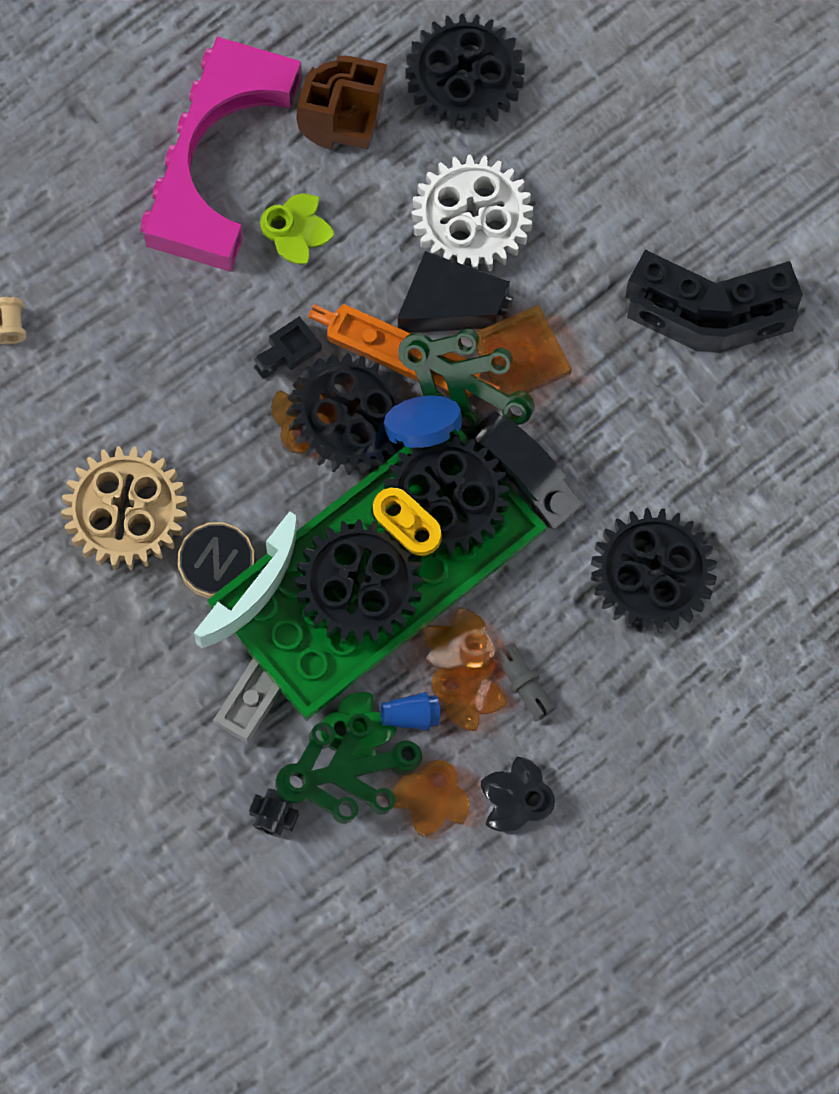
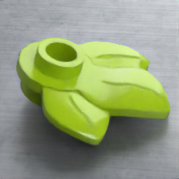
(302, 227)

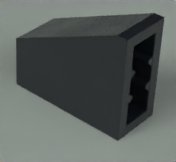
(453, 297)

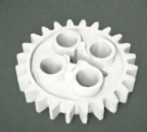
(461, 185)

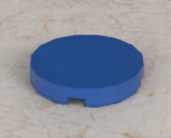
(423, 421)

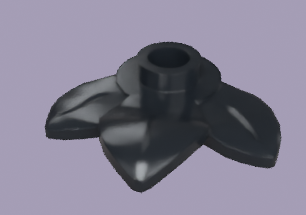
(511, 795)

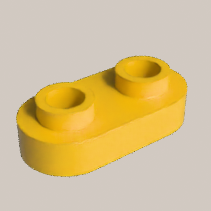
(408, 522)

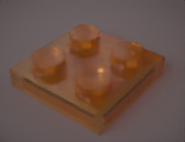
(534, 350)

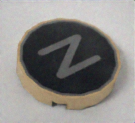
(213, 557)

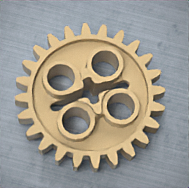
(90, 504)

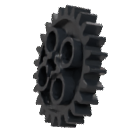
(446, 47)
(333, 439)
(475, 478)
(325, 574)
(639, 600)

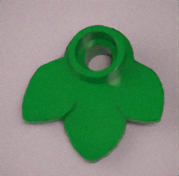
(359, 704)

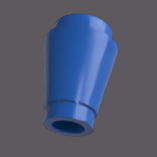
(411, 712)

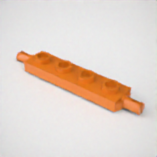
(374, 340)

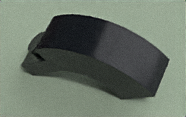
(527, 467)

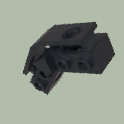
(674, 298)

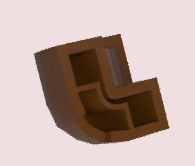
(342, 102)

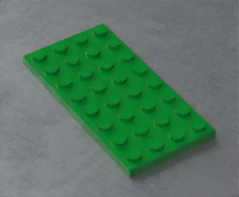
(319, 669)

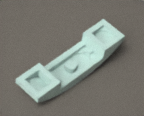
(223, 622)

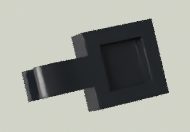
(290, 345)

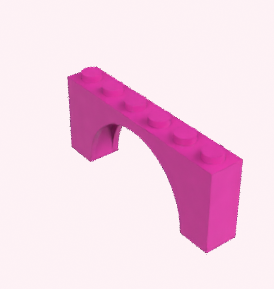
(232, 80)

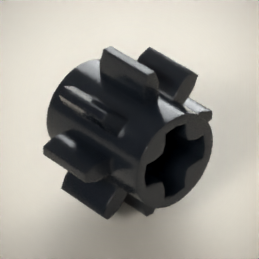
(273, 813)

